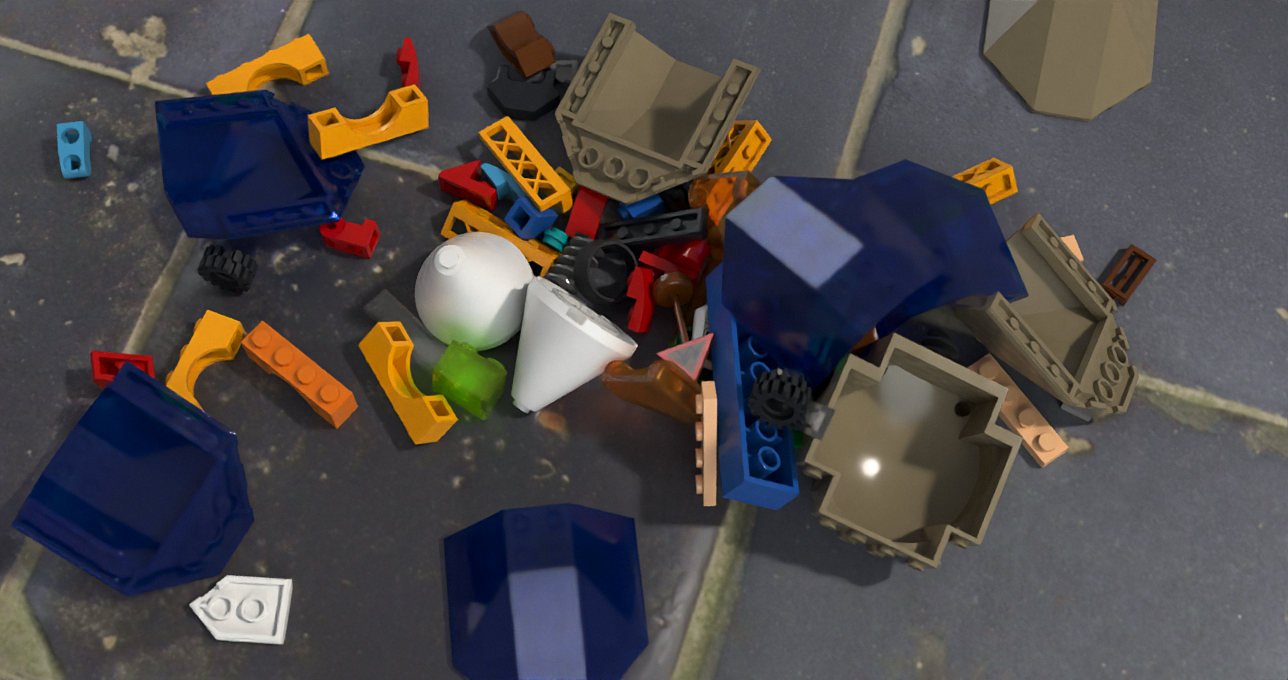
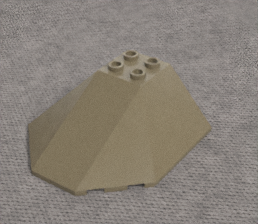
(1072, 53)
(643, 118)
(1061, 331)

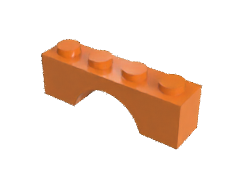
(312, 382)

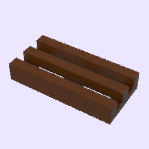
(1115, 291)

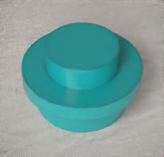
(556, 239)

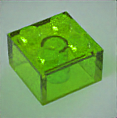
(469, 379)

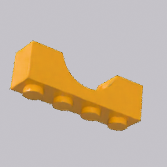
(295, 61)
(399, 115)
(214, 340)
(389, 354)

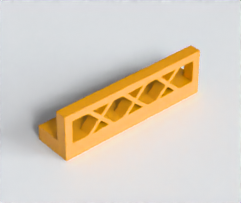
(742, 150)
(529, 159)
(993, 176)
(486, 222)

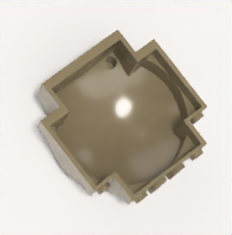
(909, 453)

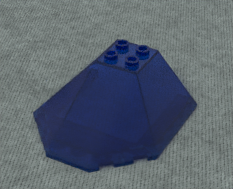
(248, 166)
(957, 228)
(818, 269)
(141, 490)
(546, 595)

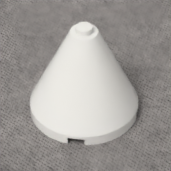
(473, 290)
(561, 346)

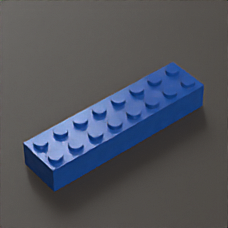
(753, 458)

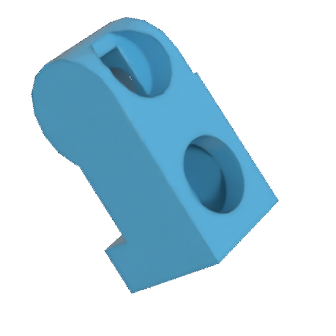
(74, 149)

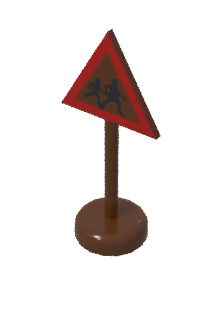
(673, 291)

